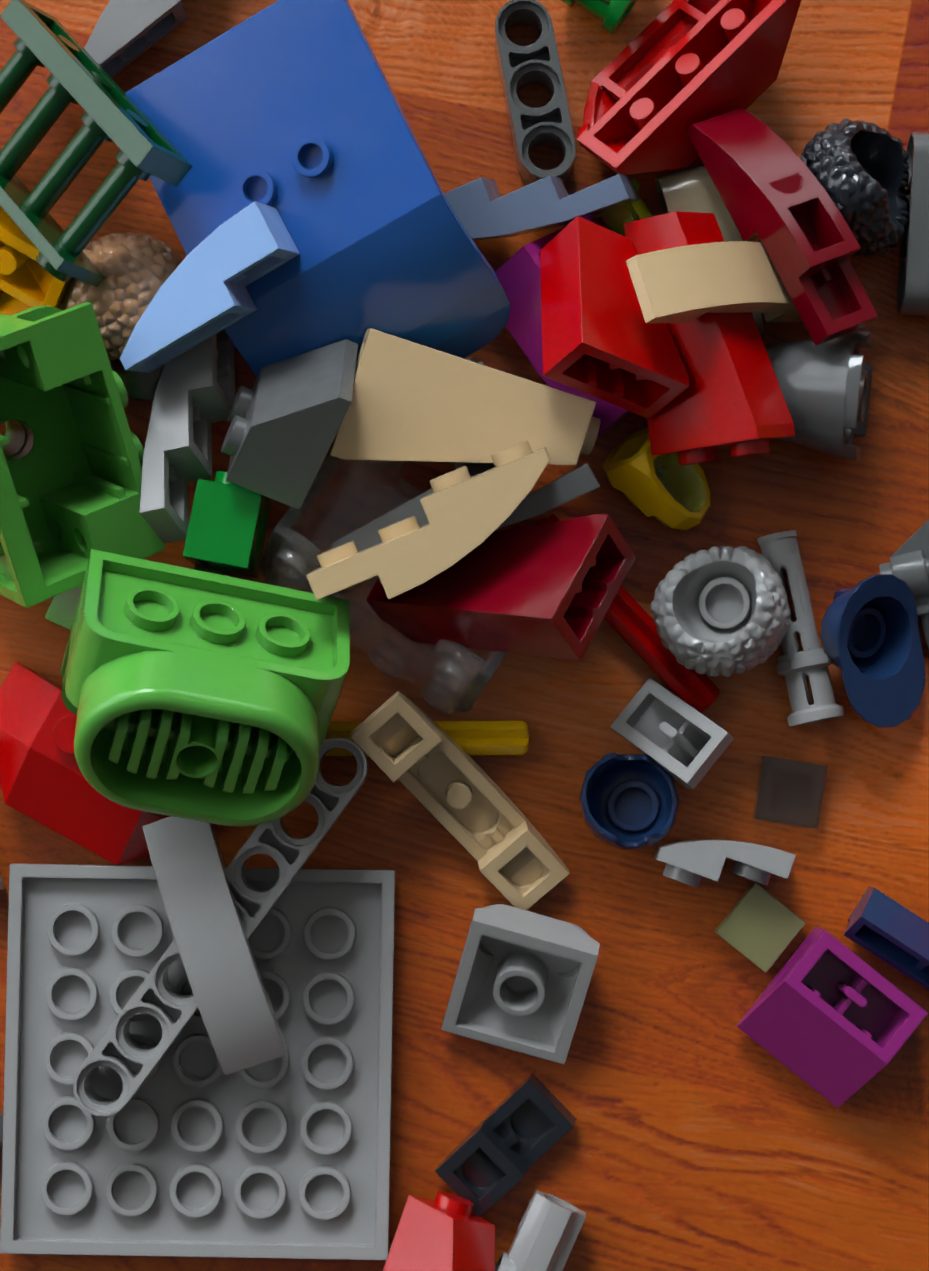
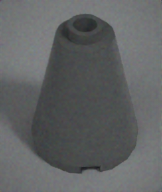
(825, 391)

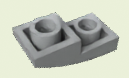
(699, 858)

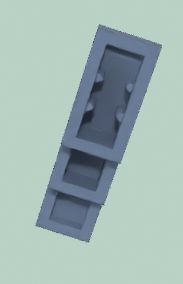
(534, 206)

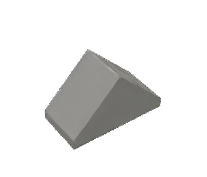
(672, 733)

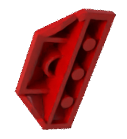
(681, 71)
(43, 777)

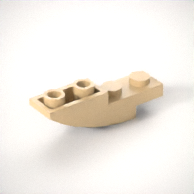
(459, 516)

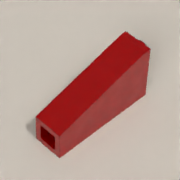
(731, 381)

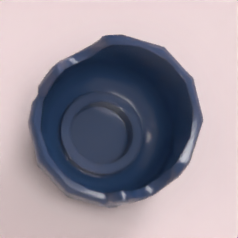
(629, 801)

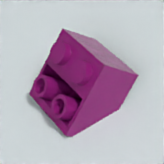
(831, 1017)

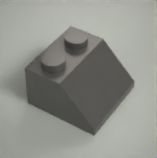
(289, 422)

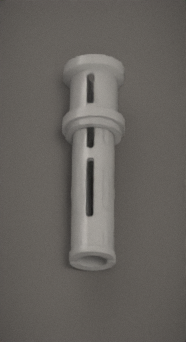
(796, 665)

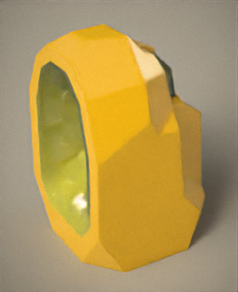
(657, 483)

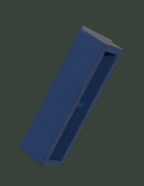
(891, 934)

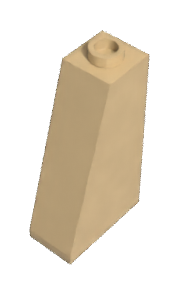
(450, 409)

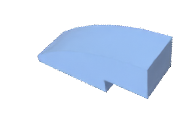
(209, 287)

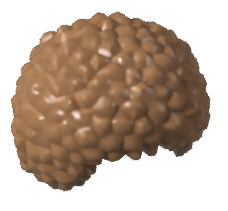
(133, 273)

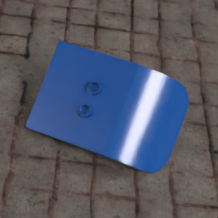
(309, 125)

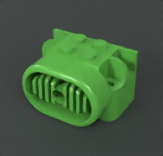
(65, 455)
(201, 689)

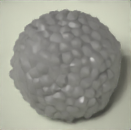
(721, 610)

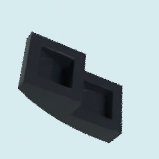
(506, 1145)

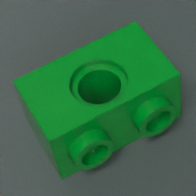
(227, 527)

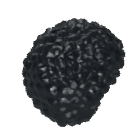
(865, 179)

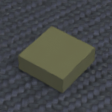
(759, 927)

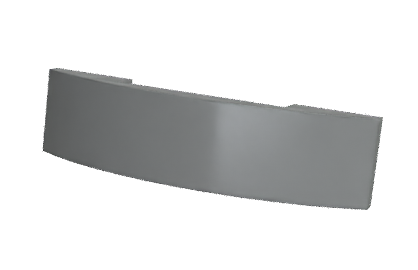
(213, 943)

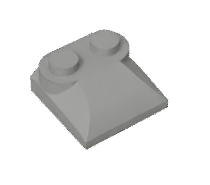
(521, 981)

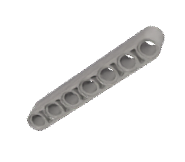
(175, 1009)

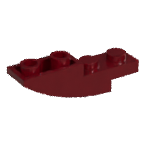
(786, 207)

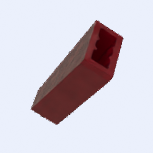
(519, 591)

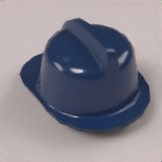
(878, 647)

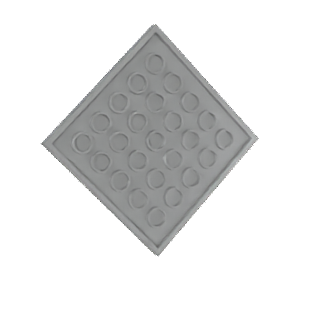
(301, 1133)

